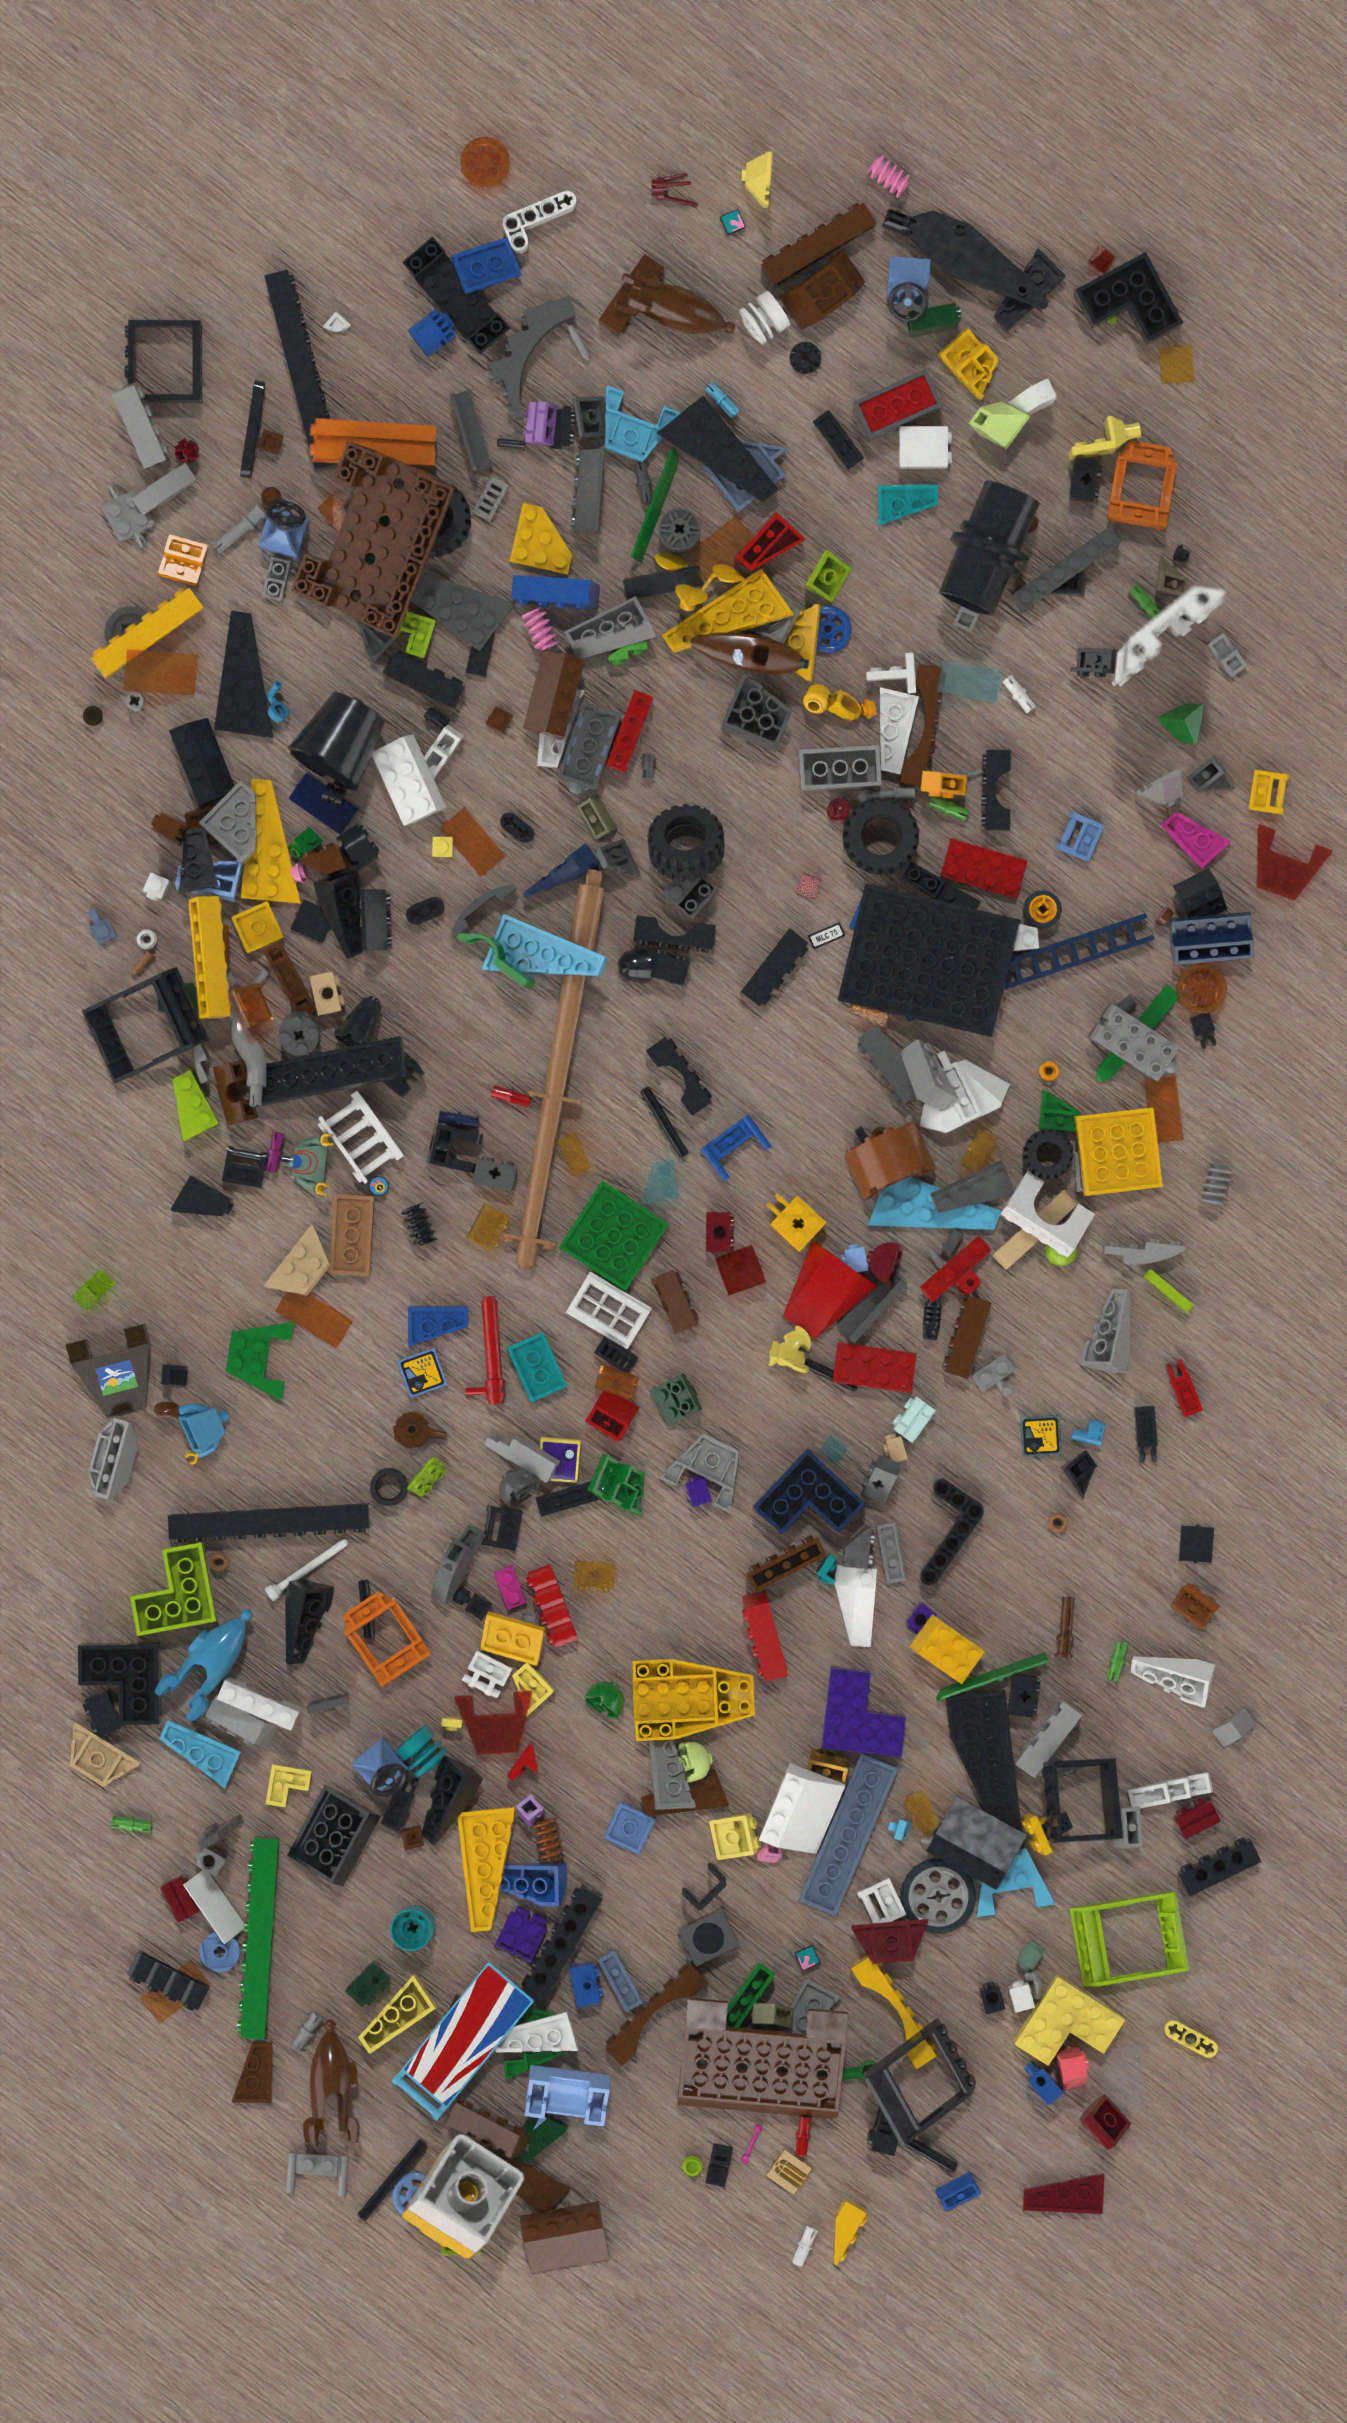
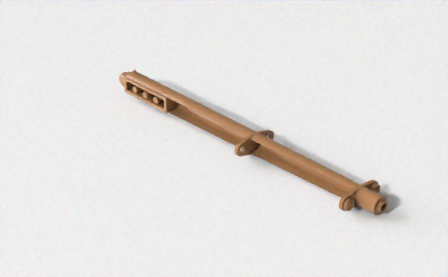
(584, 934)

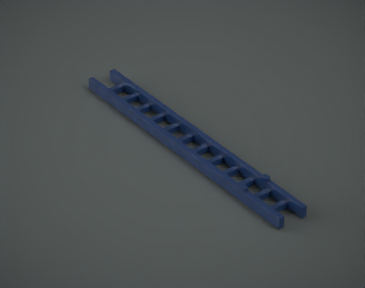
(1077, 961)

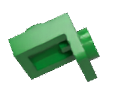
(305, 842)

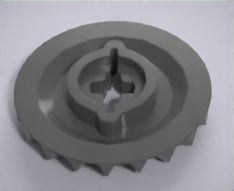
(123, 616)

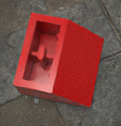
(612, 1415)

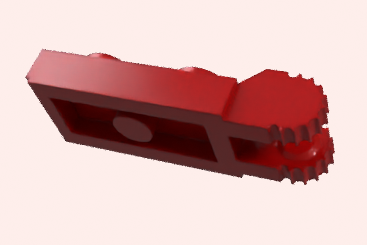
(1184, 1390)

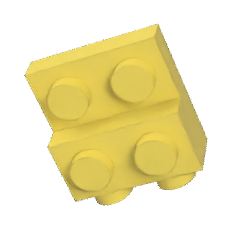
(735, 1836)

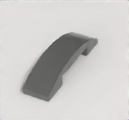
(501, 893)

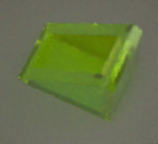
(93, 1290)

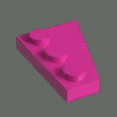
(1194, 839)

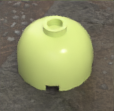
(694, 1760)

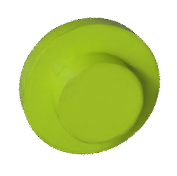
(692, 2166)

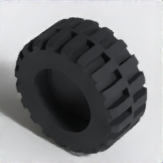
(458, 529)
(686, 822)
(861, 855)

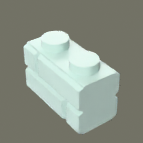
(913, 1419)

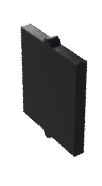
(311, 921)
(1196, 1544)

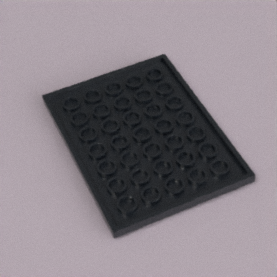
(929, 960)

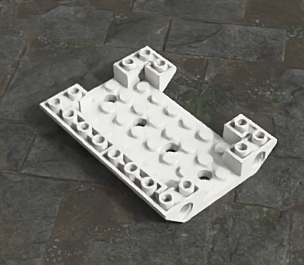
(1197, 606)

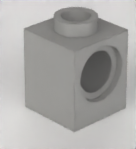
(214, 1868)

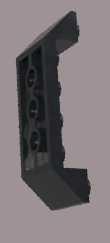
(468, 312)

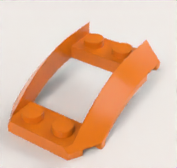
(1138, 513)
(399, 1662)

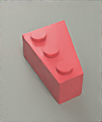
(1072, 2067)

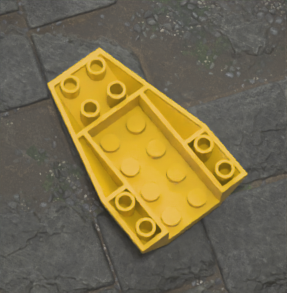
(686, 1698)

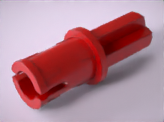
(510, 1096)
(803, 2135)

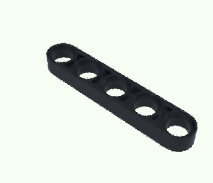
(252, 429)

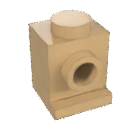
(894, 1447)

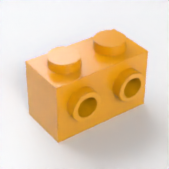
(943, 783)

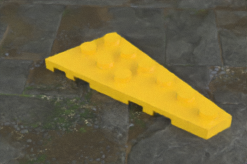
(737, 610)
(268, 869)
(484, 1850)

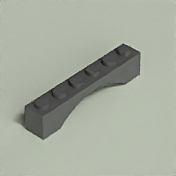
(1065, 569)

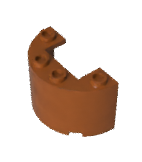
(888, 1159)

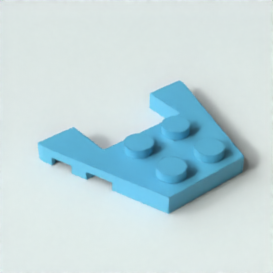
(628, 434)
(1020, 1875)

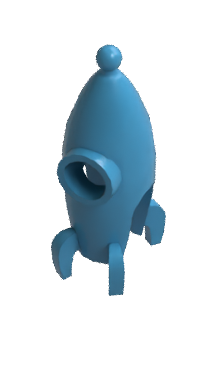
(216, 1653)

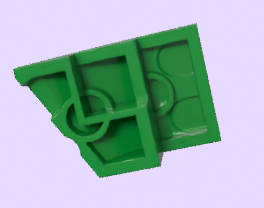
(618, 1485)

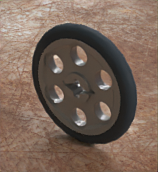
(965, 1891)

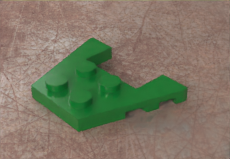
(249, 1356)
(517, 2066)

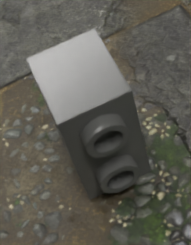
(482, 1175)
(881, 1478)

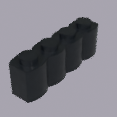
(426, 681)
(168, 1980)

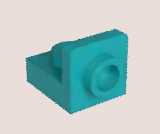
(827, 1565)

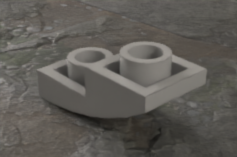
(276, 578)

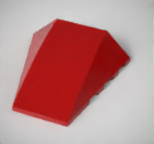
(824, 1291)

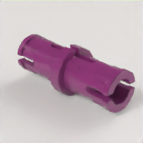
(275, 1152)

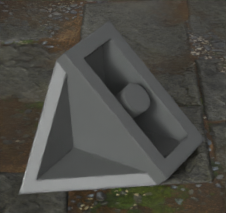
(1211, 777)

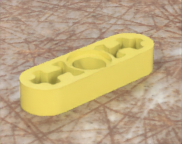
(1206, 2040)

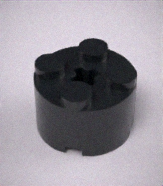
(358, 847)

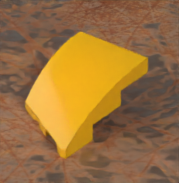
(970, 362)

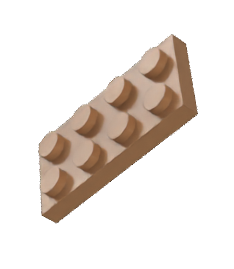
(351, 1235)

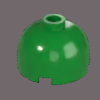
(606, 1698)

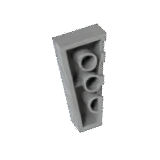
(610, 630)
(1048, 1737)

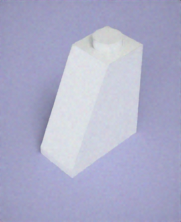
(1034, 398)

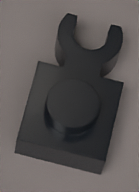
(1203, 1025)

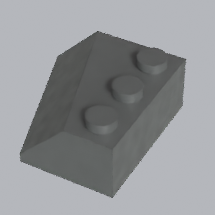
(756, 715)

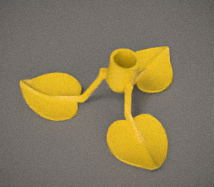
(692, 596)

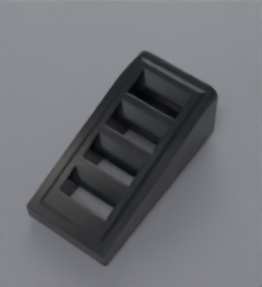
(1071, 591)
(601, 1346)

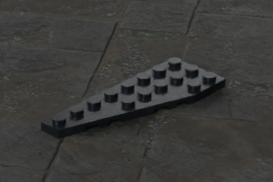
(984, 1744)

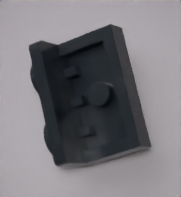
(563, 434)
(1095, 661)

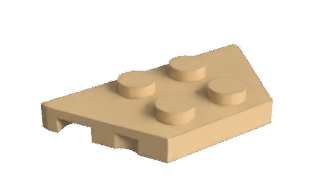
(301, 1266)
(98, 1757)

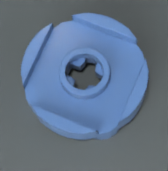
(212, 1960)

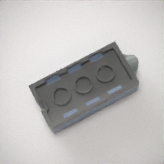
(588, 748)

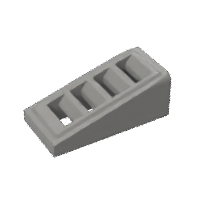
(492, 481)

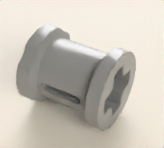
(129, 701)

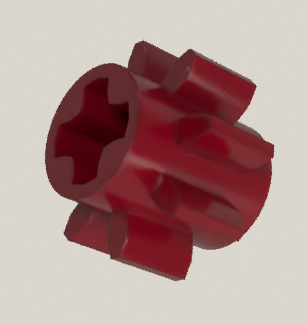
(186, 451)

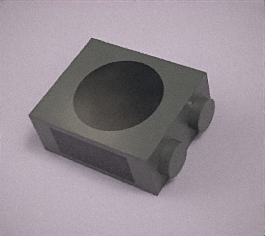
(707, 1937)

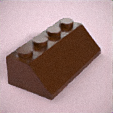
(553, 694)

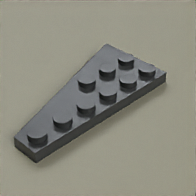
(461, 609)

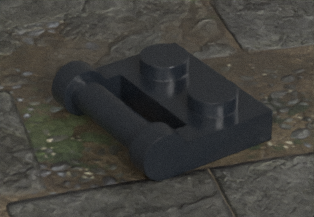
(241, 1173)
(508, 1527)

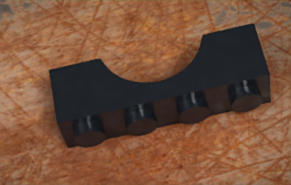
(996, 764)
(699, 937)
(664, 1054)

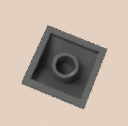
(590, 417)

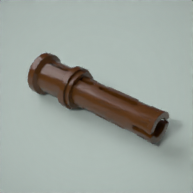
(1065, 1637)

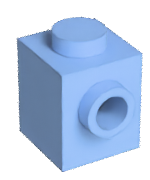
(855, 1257)

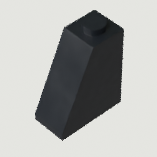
(202, 1199)

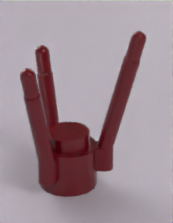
(661, 185)

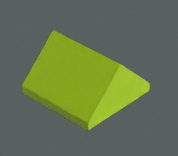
(828, 577)

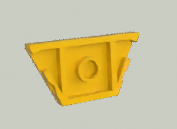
(804, 638)

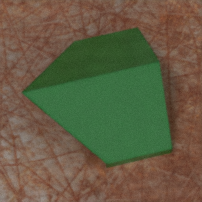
(1184, 722)

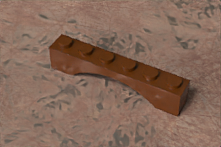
(927, 685)
(685, 1984)

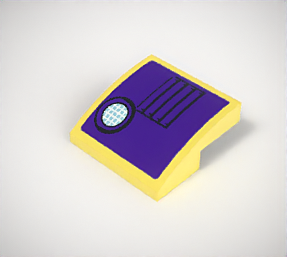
(568, 1453)

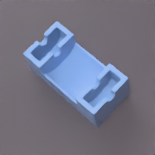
(567, 2094)

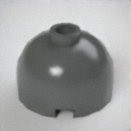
(516, 1486)

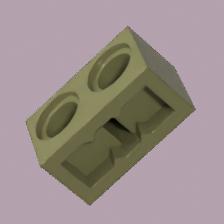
(772, 2015)

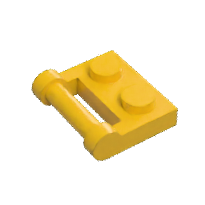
(1261, 792)

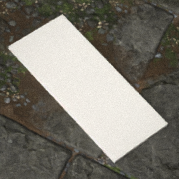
(214, 1906)

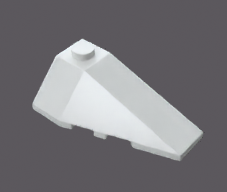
(856, 1598)
(1184, 1677)

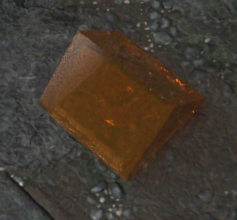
(250, 1006)

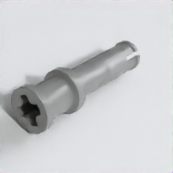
(247, 523)

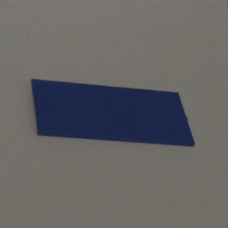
(308, 797)

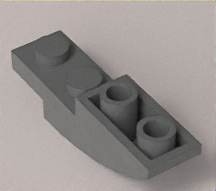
(453, 1565)

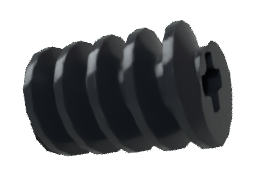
(418, 1225)

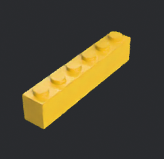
(148, 632)
(209, 957)

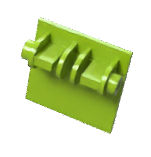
(427, 1477)

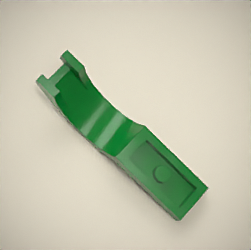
(500, 958)

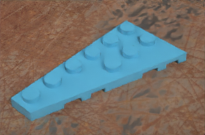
(542, 952)

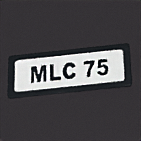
(826, 935)

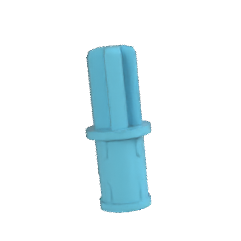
(722, 400)

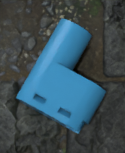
(1093, 1434)

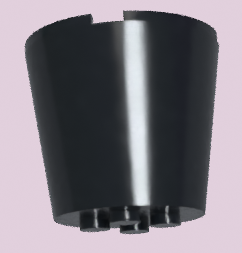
(339, 740)

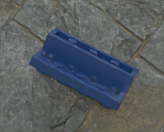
(1211, 938)

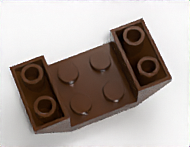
(823, 291)

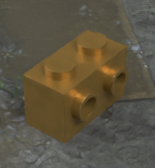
(829, 1764)

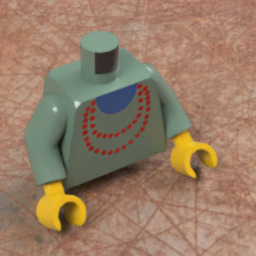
(310, 1163)

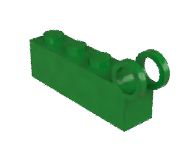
(748, 1994)

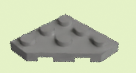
(234, 822)

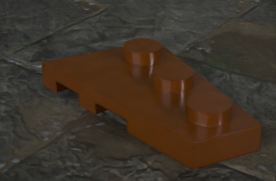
(256, 2076)

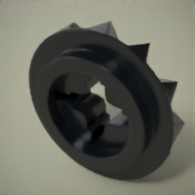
(805, 367)

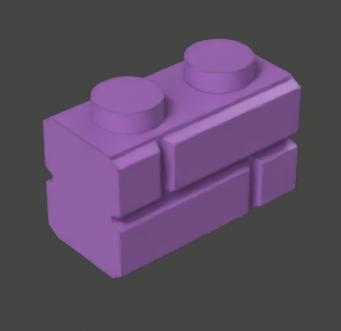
(540, 423)

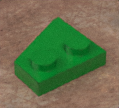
(1056, 1114)

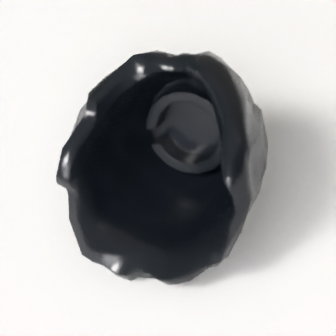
(636, 965)

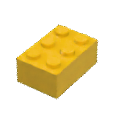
(947, 1649)

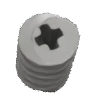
(1216, 1184)

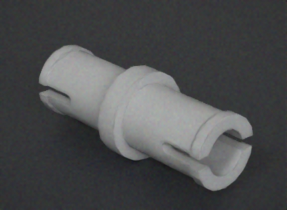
(306, 2031)

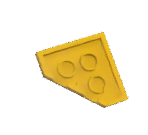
(539, 543)

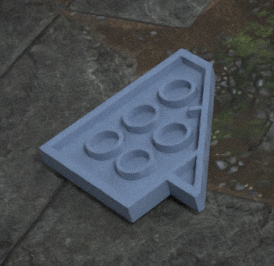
(765, 457)

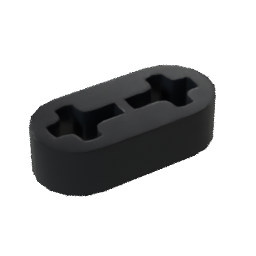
(514, 831)

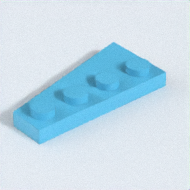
(202, 1751)

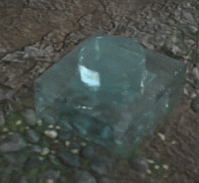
(833, 1448)

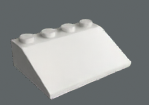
(801, 1810)

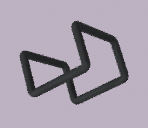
(711, 1895)

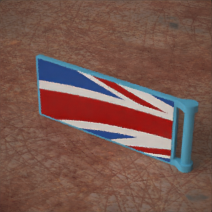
(464, 2039)

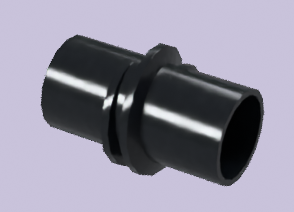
(989, 547)

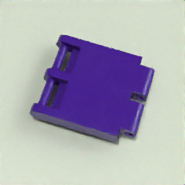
(522, 1933)

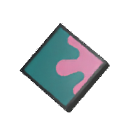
(732, 222)
(807, 1957)

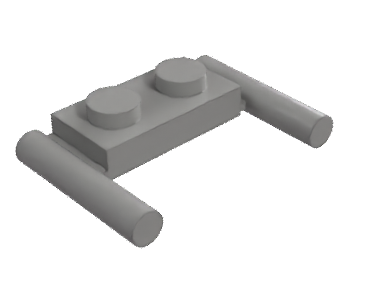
(317, 2165)

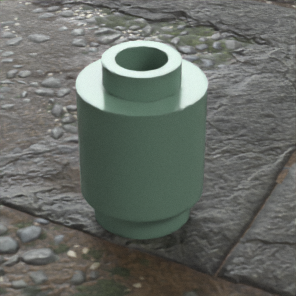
(1030, 1955)

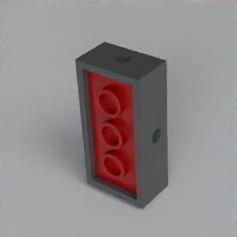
(897, 405)

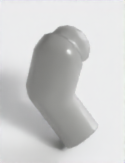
(1036, 1983)

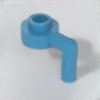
(277, 711)

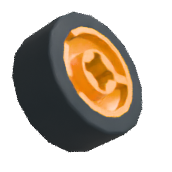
(1034, 916)

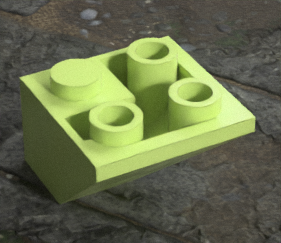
(999, 423)

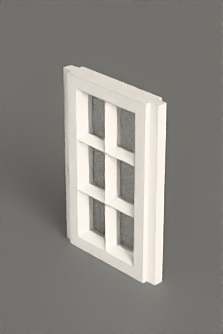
(608, 1310)

